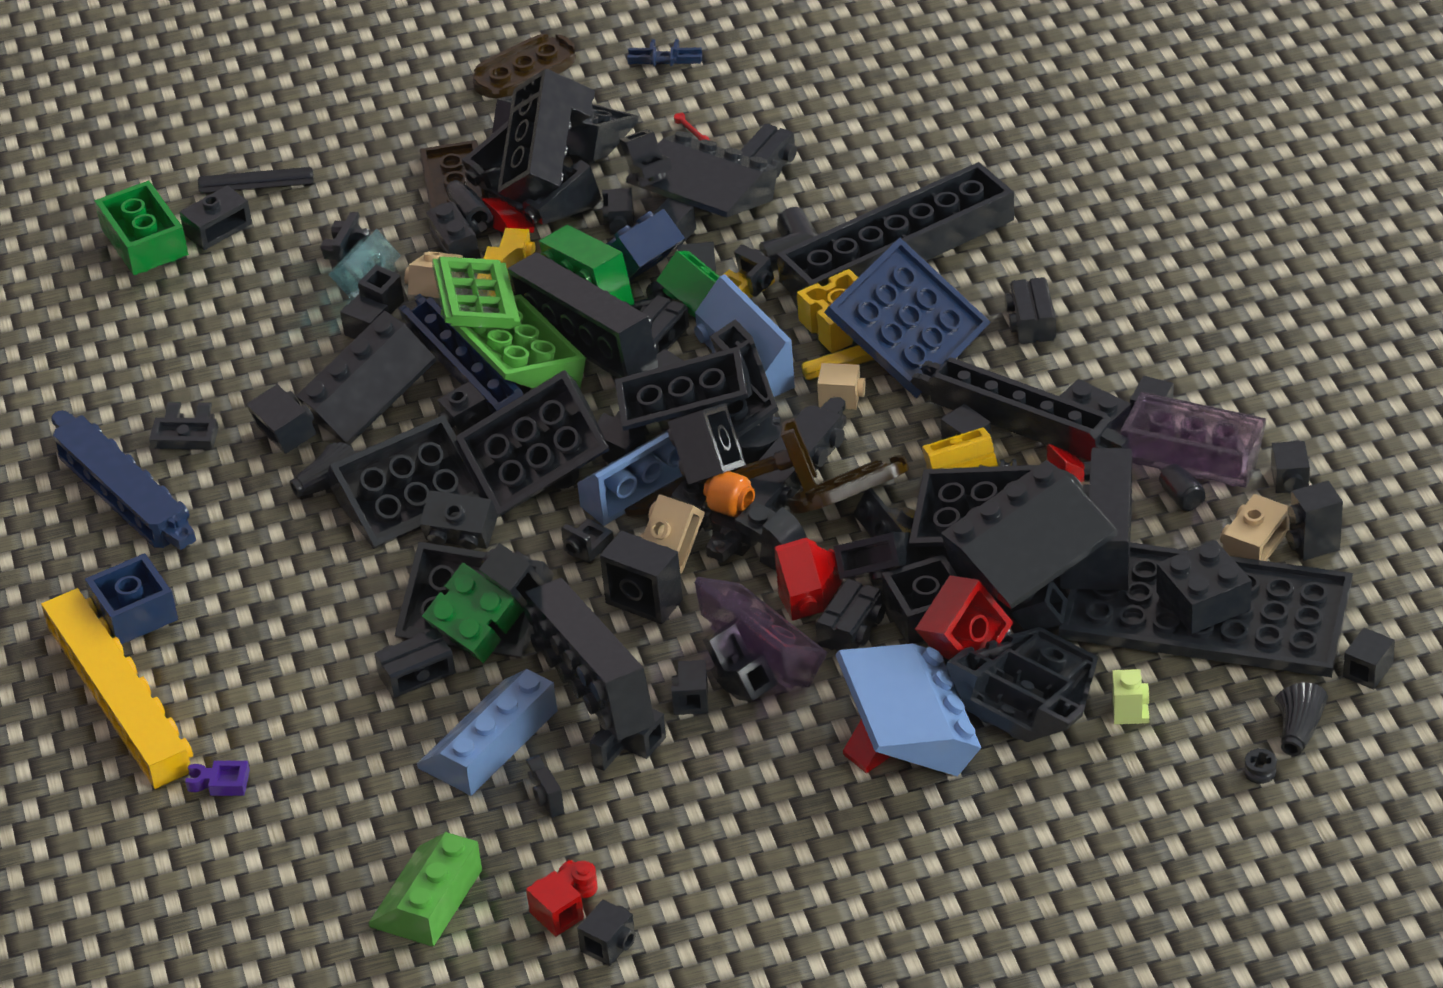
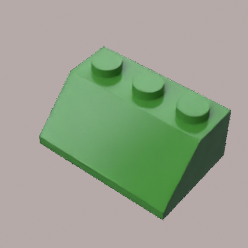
(429, 889)

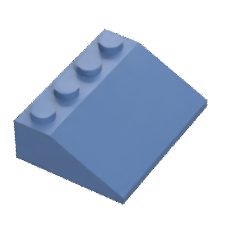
(910, 705)

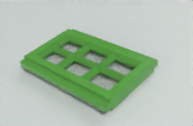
(475, 292)

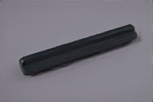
(257, 179)

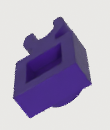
(223, 779)

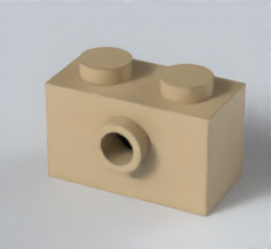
(421, 277)
(673, 526)
(1256, 529)

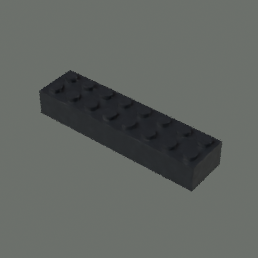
(926, 219)

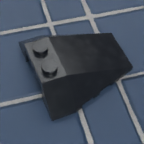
(761, 404)
(1026, 684)

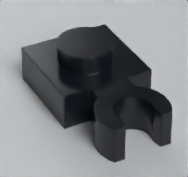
(547, 790)

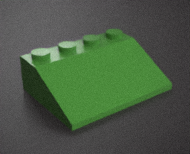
(526, 352)

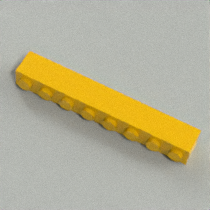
(117, 688)

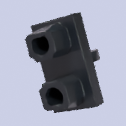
(345, 237)

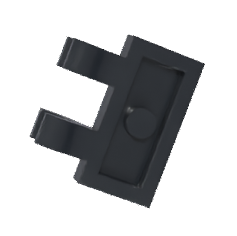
(185, 433)

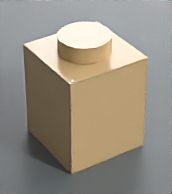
(842, 382)

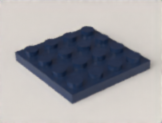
(906, 314)

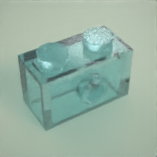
(361, 259)

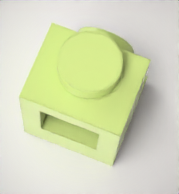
(1129, 697)

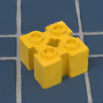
(814, 302)

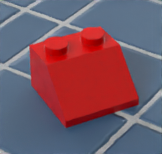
(962, 618)

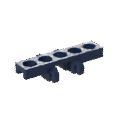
(674, 56)

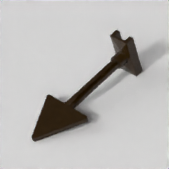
(794, 456)

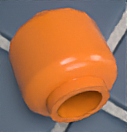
(728, 493)

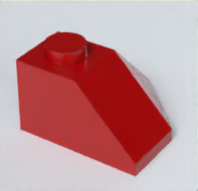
(805, 577)

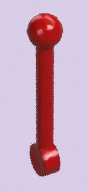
(679, 118)

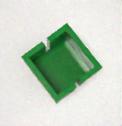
(469, 609)

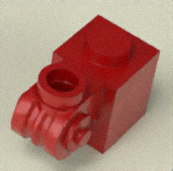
(558, 896)

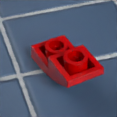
(506, 216)

